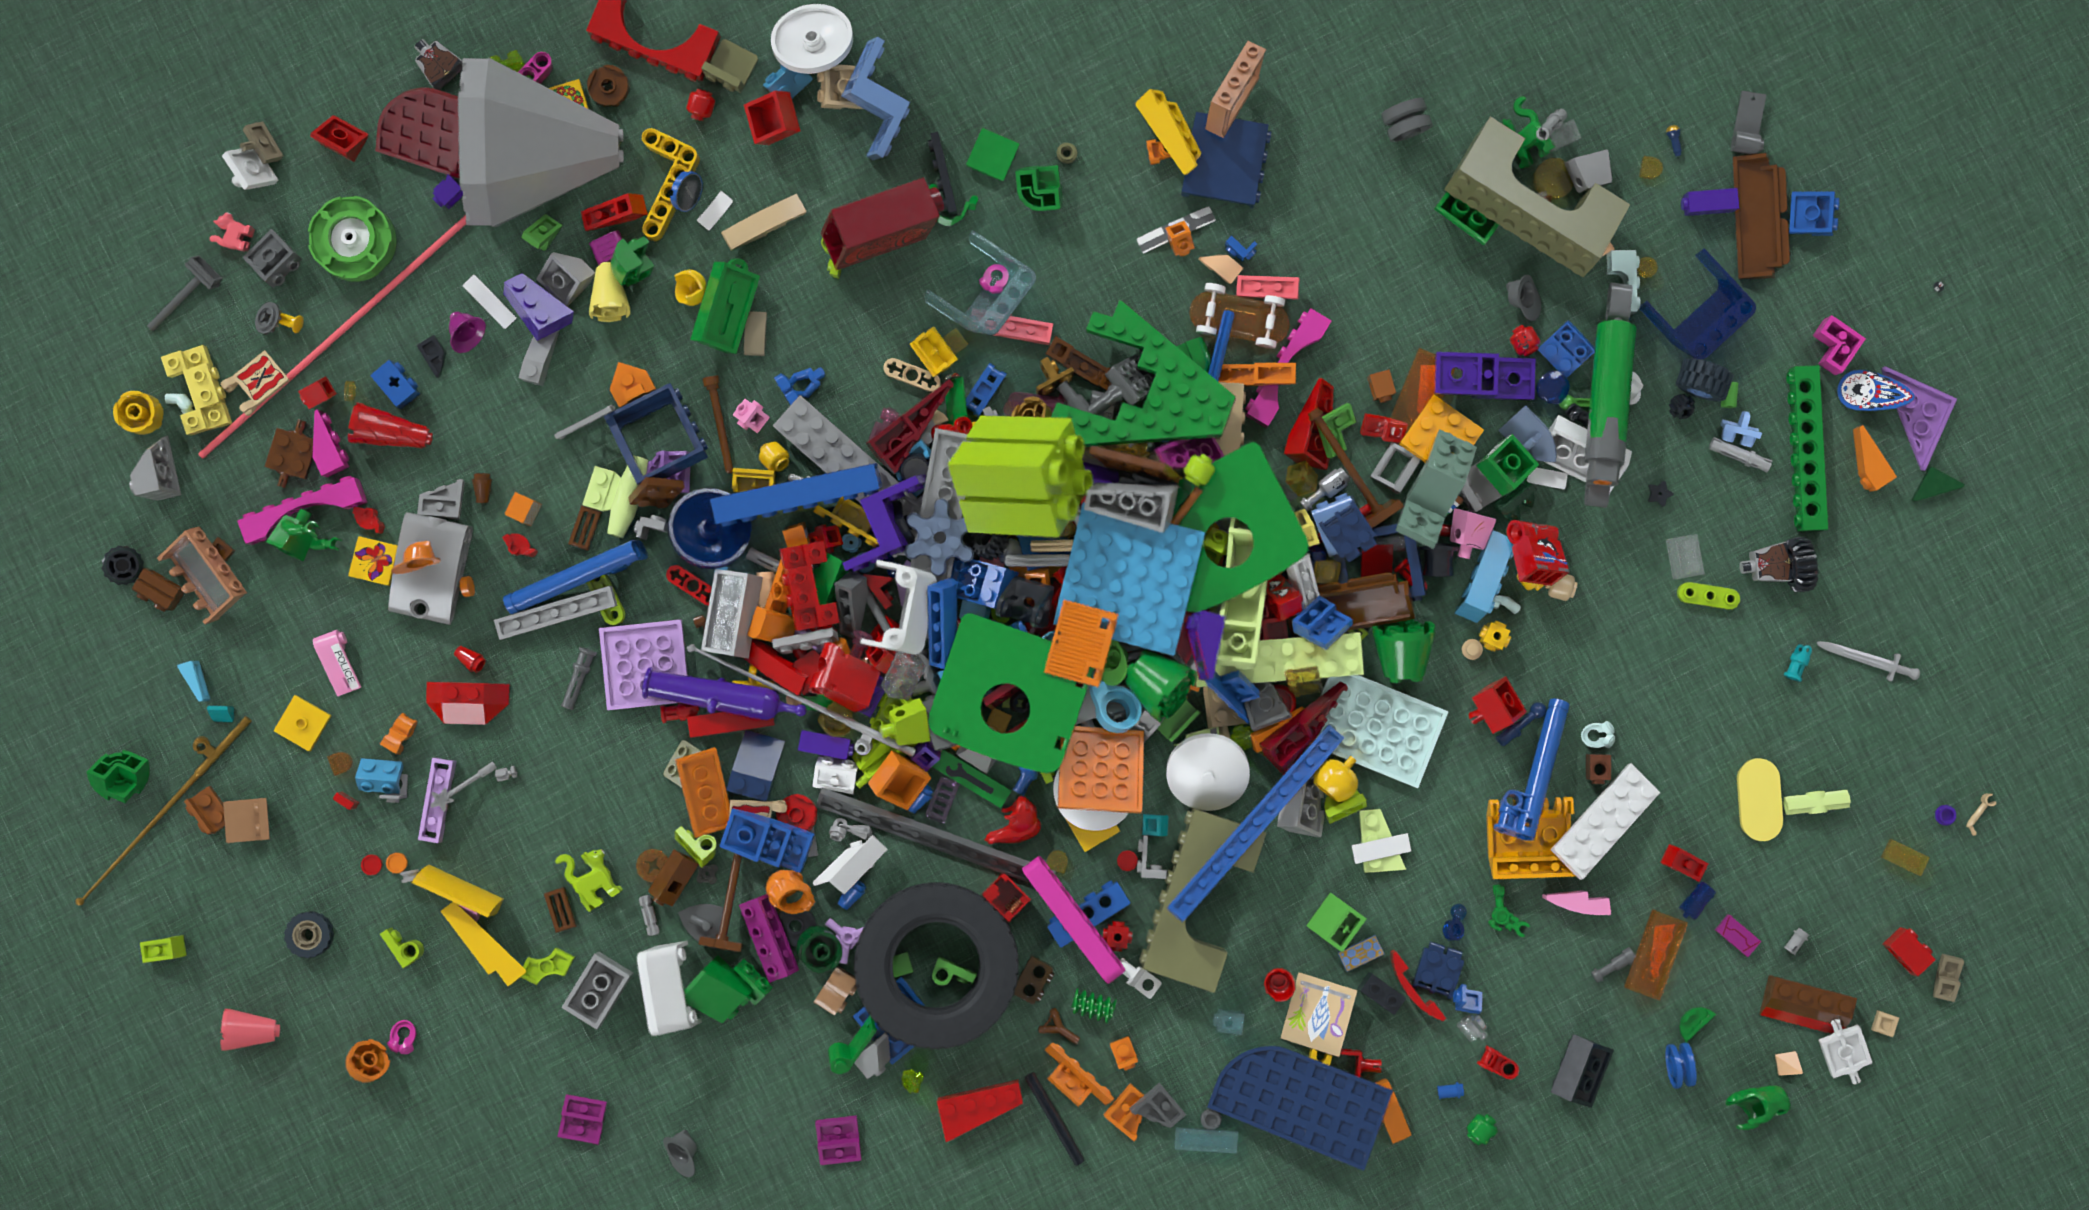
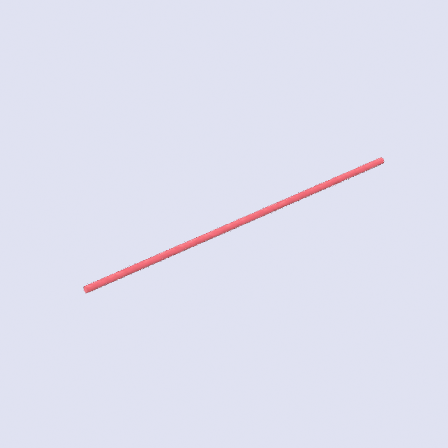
(341, 330)

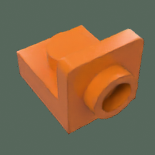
(1124, 1053)

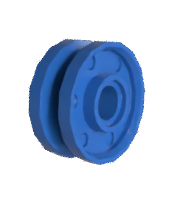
(1680, 1065)

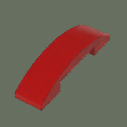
(1399, 967)

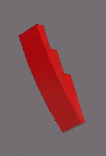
(776, 667)
(722, 723)

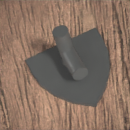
(702, 920)

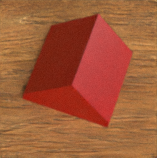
(340, 137)

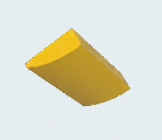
(458, 891)

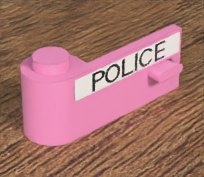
(335, 661)

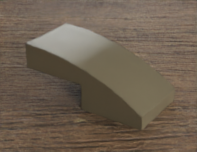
(755, 334)
(1947, 977)

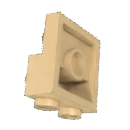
(832, 86)

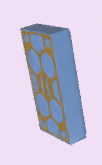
(1361, 953)

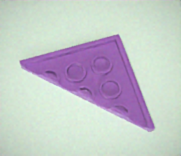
(1924, 416)

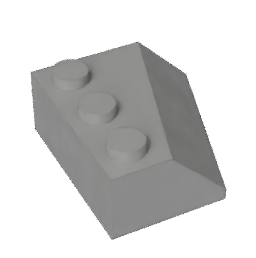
(156, 473)

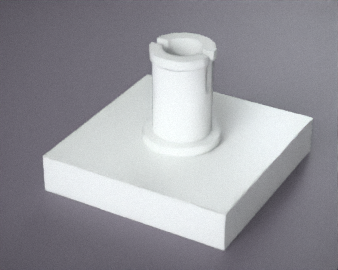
(249, 169)

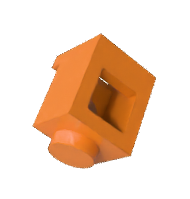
(1181, 242)

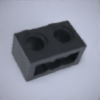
(1381, 993)

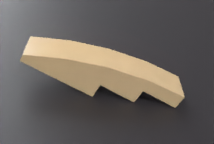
(763, 222)

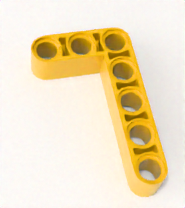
(679, 165)

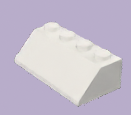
(1571, 448)

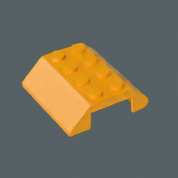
(1520, 858)

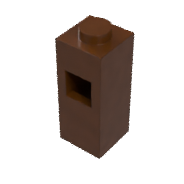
(672, 878)

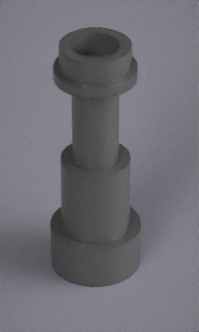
(1617, 963)

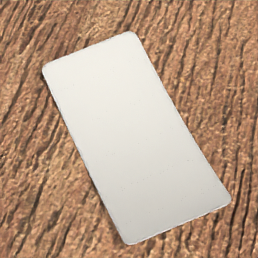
(715, 210)
(1548, 478)

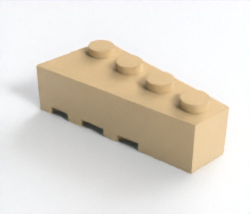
(1232, 435)

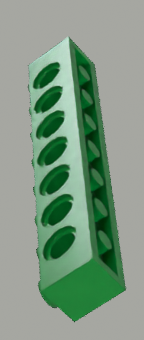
(1814, 439)

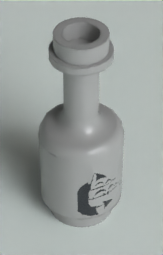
(1329, 487)

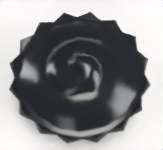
(122, 565)

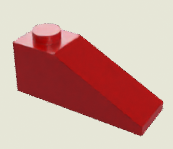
(615, 211)

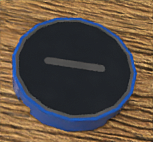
(686, 191)

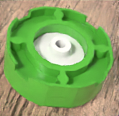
(352, 238)

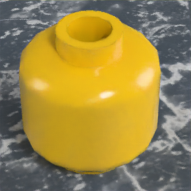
(774, 456)

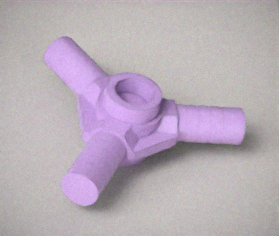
(847, 936)

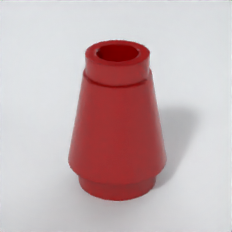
(470, 659)

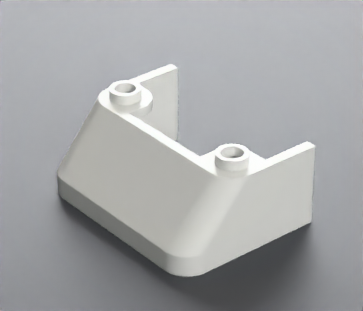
(915, 626)
(664, 989)

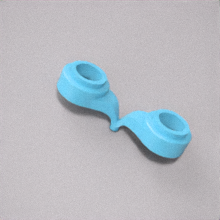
(1106, 694)

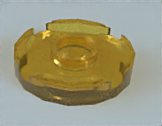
(1553, 178)

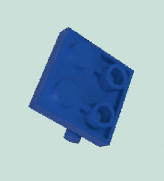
(1567, 349)

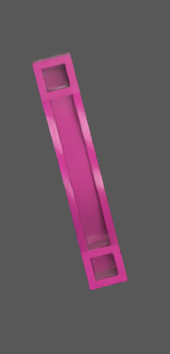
(1310, 331)
(259, 526)

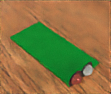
(956, 399)

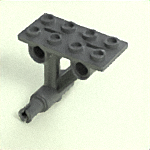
(1126, 384)

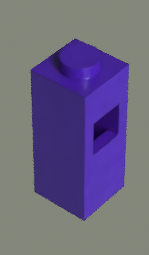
(1710, 202)
(825, 745)

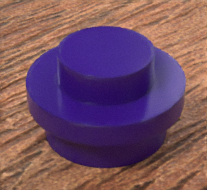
(1945, 815)

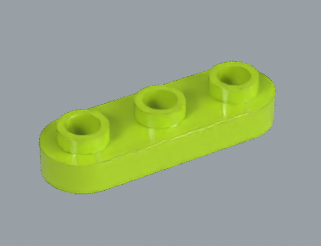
(1699, 595)
(607, 613)

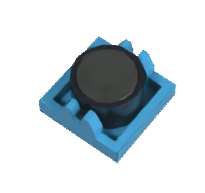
(915, 463)

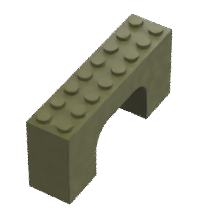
(1488, 185)
(1170, 947)

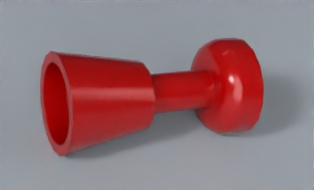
(961, 425)

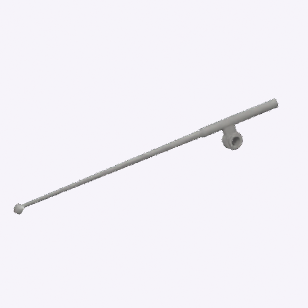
(862, 745)

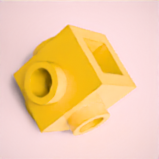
(1487, 636)

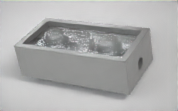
(731, 612)

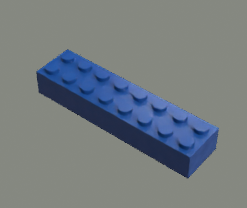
(796, 493)

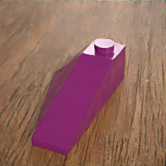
(1179, 452)

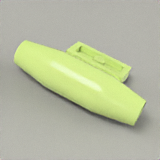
(611, 492)

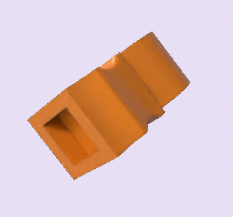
(400, 731)

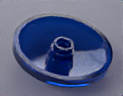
(699, 538)

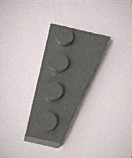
(1267, 708)

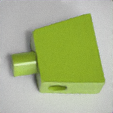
(907, 724)

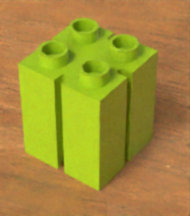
(1020, 475)

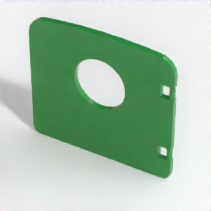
(1248, 491)
(996, 654)

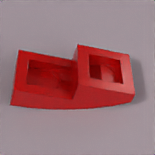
(1384, 427)

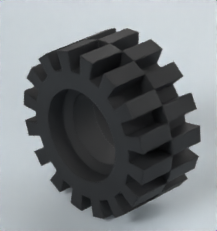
(986, 548)

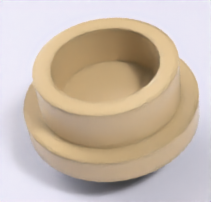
(1472, 649)

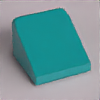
(221, 713)
(1155, 825)

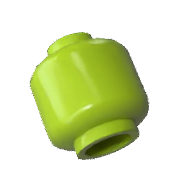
(1199, 470)

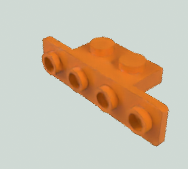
(1073, 1080)

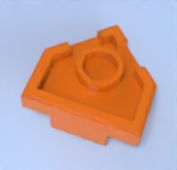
(630, 384)

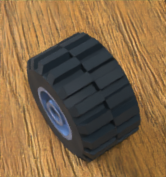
(1704, 379)

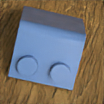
(1326, 511)

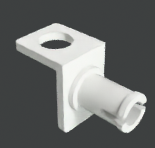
(1138, 976)

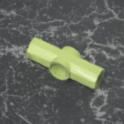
(1816, 802)

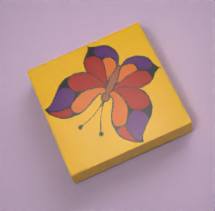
(373, 561)

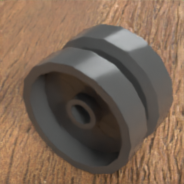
(1406, 119)

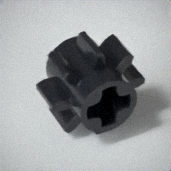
(1681, 406)

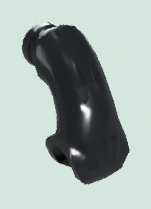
(1577, 413)

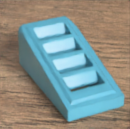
(195, 679)

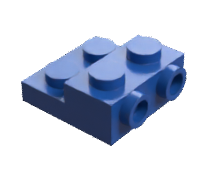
(1814, 213)

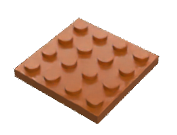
(1102, 771)

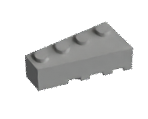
(1134, 503)

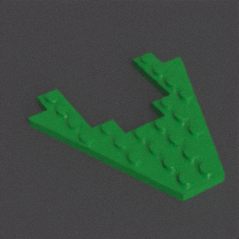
(1181, 400)

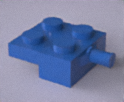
(1321, 623)

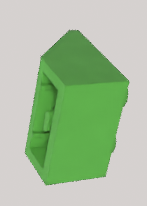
(1336, 922)

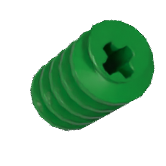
(1093, 1005)

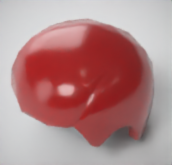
(1280, 984)

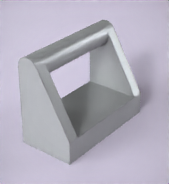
(1405, 474)

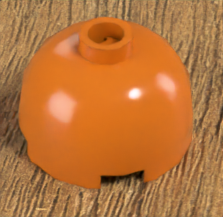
(367, 1061)

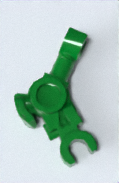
(1502, 916)

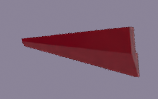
(898, 438)
(1292, 738)

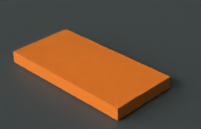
(704, 791)

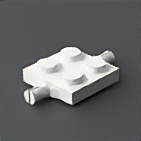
(1845, 1051)

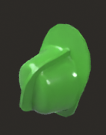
(1115, 664)

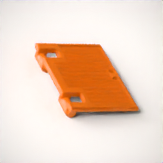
(1080, 643)

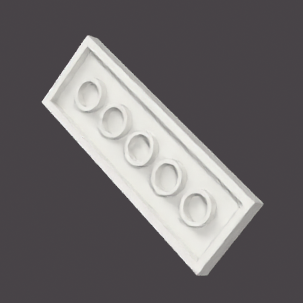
(1605, 821)

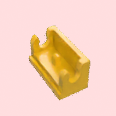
(933, 352)
(752, 479)

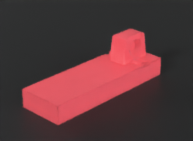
(1266, 285)

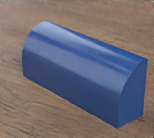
(941, 620)

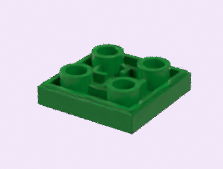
(992, 155)

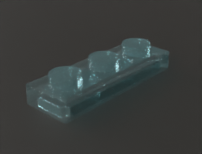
(1206, 1140)

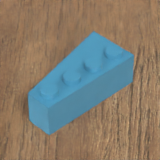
(1486, 578)

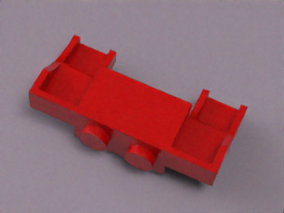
(801, 586)

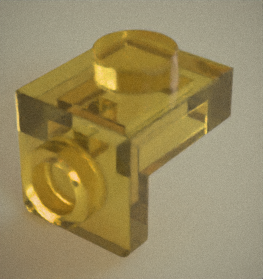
(1327, 571)

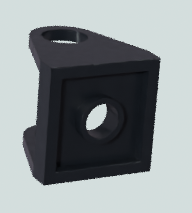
(1017, 607)

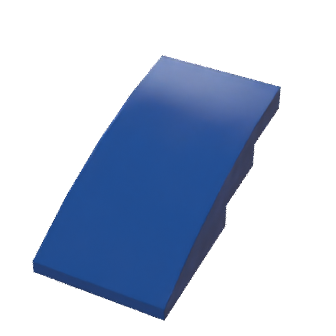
(767, 840)

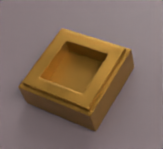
(998, 720)

